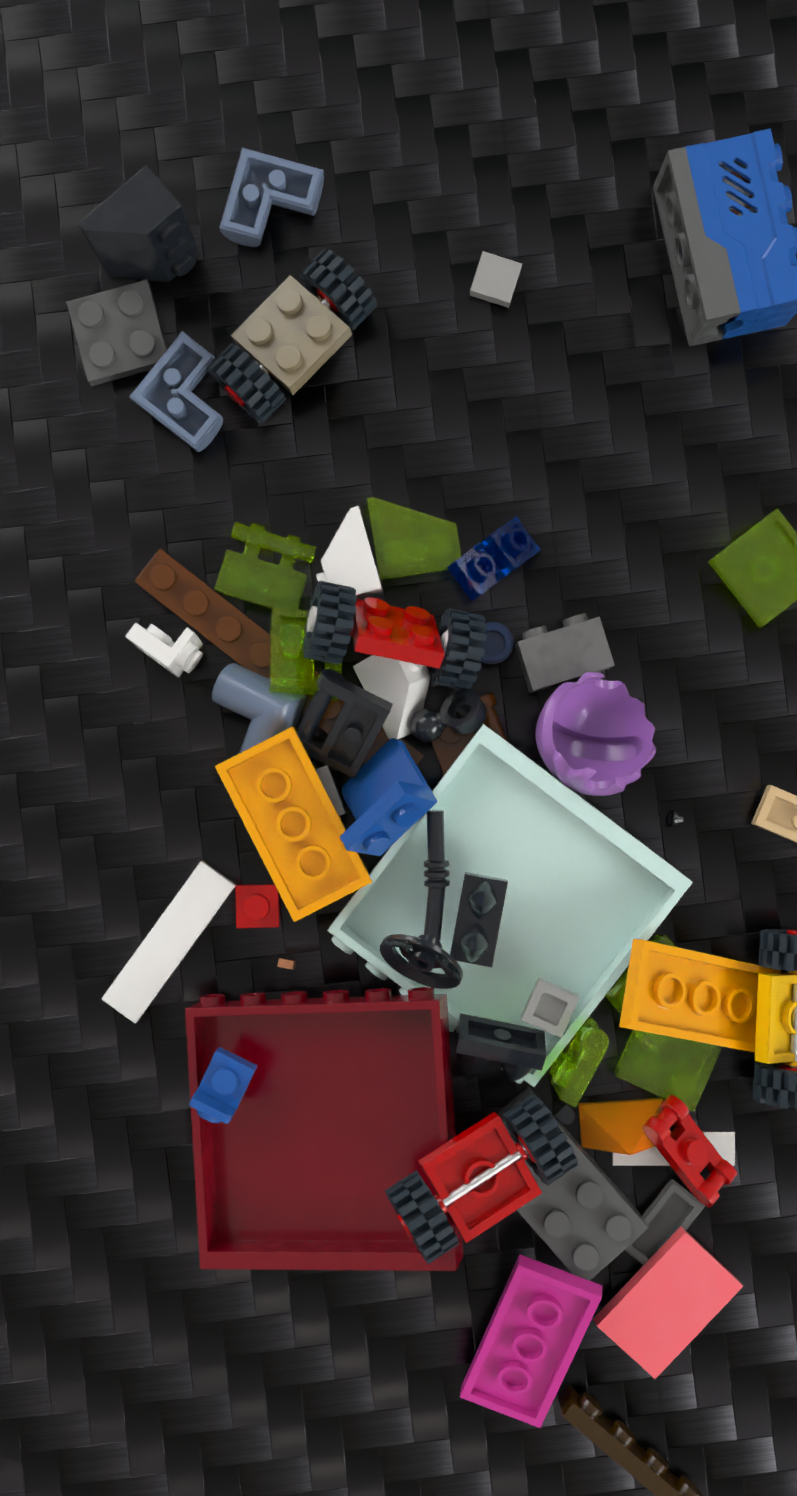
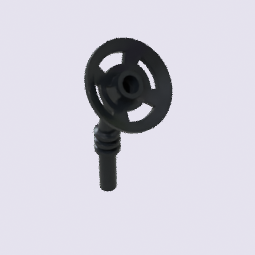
(426, 948)

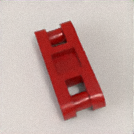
(689, 1151)

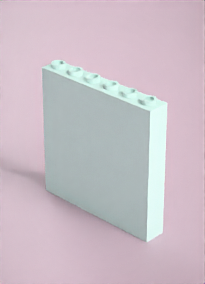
(570, 898)

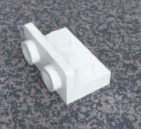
(176, 656)

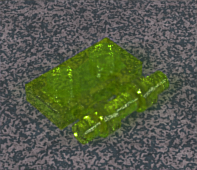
(259, 580)

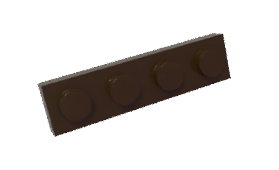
(620, 1445)

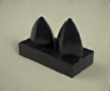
(478, 919)
(514, 1046)

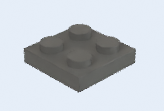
(117, 332)

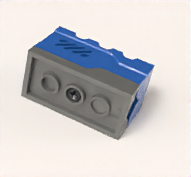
(729, 236)

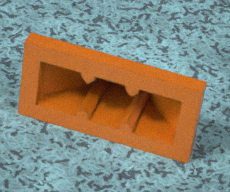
(617, 1124)

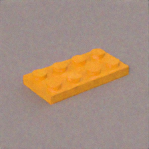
(293, 823)
(691, 995)

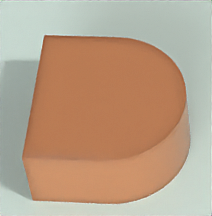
(285, 963)

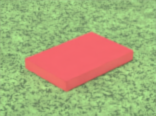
(667, 1302)

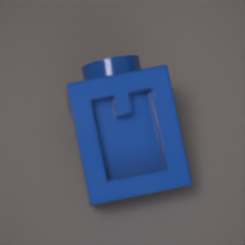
(222, 1086)

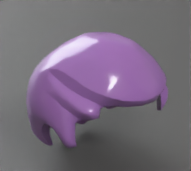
(594, 735)

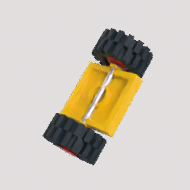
(776, 1021)

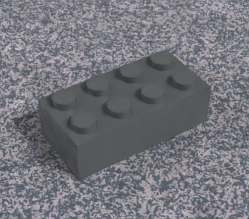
(582, 1212)

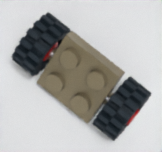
(292, 334)

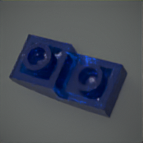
(493, 558)

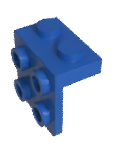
(385, 799)

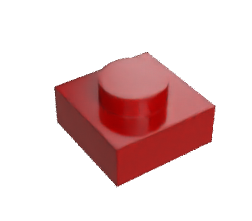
(257, 906)

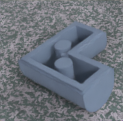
(265, 182)
(169, 395)
(250, 697)

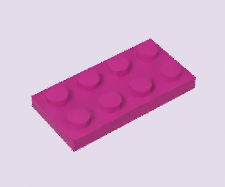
(530, 1340)

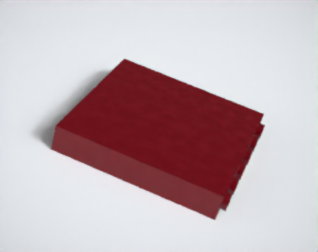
(327, 1124)

